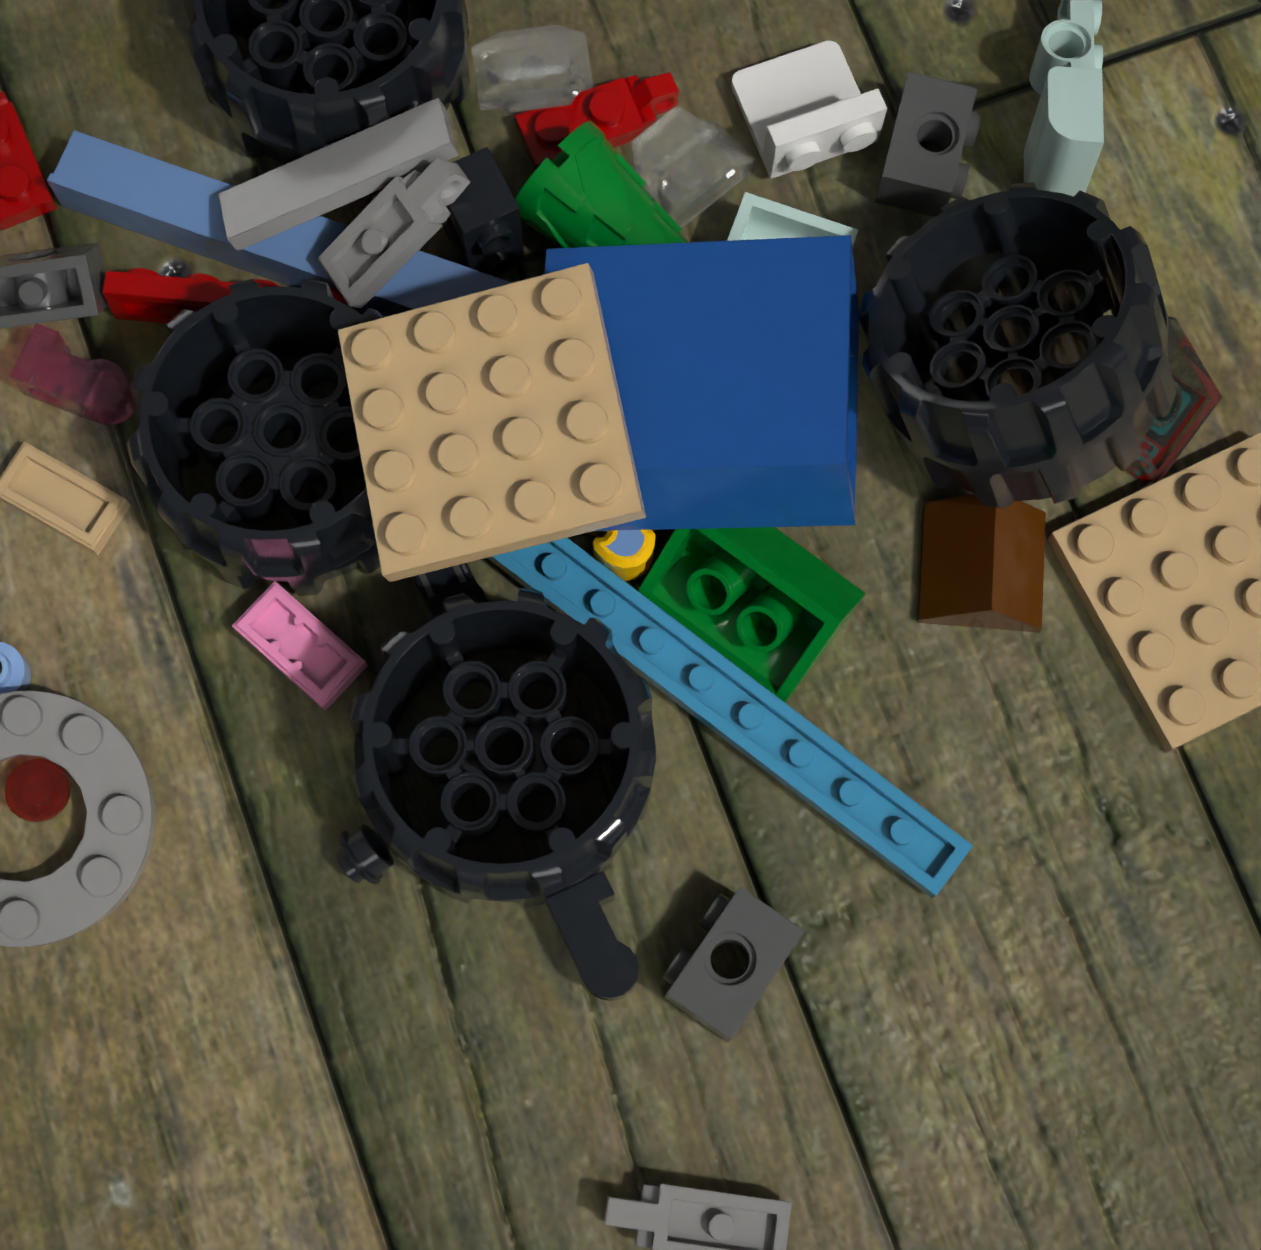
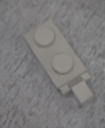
(391, 230)
(701, 1219)

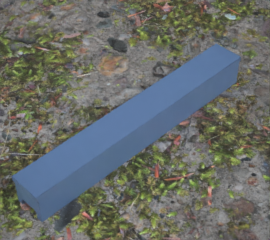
(187, 213)

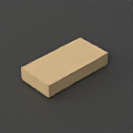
(62, 498)

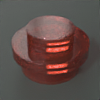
(37, 790)

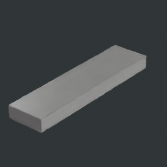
(336, 174)

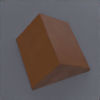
(982, 565)

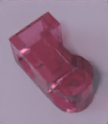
(81, 387)

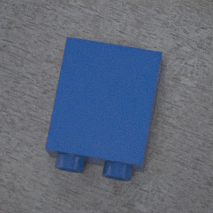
(734, 377)

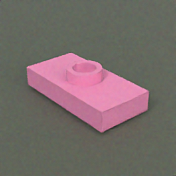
(300, 646)

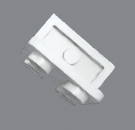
(807, 108)

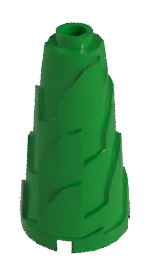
(593, 198)

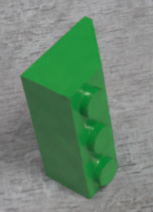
(753, 599)

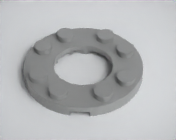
(117, 823)

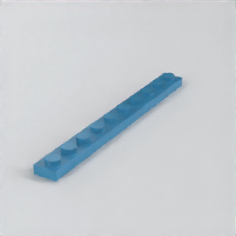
(744, 713)

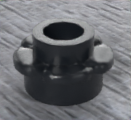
(364, 855)

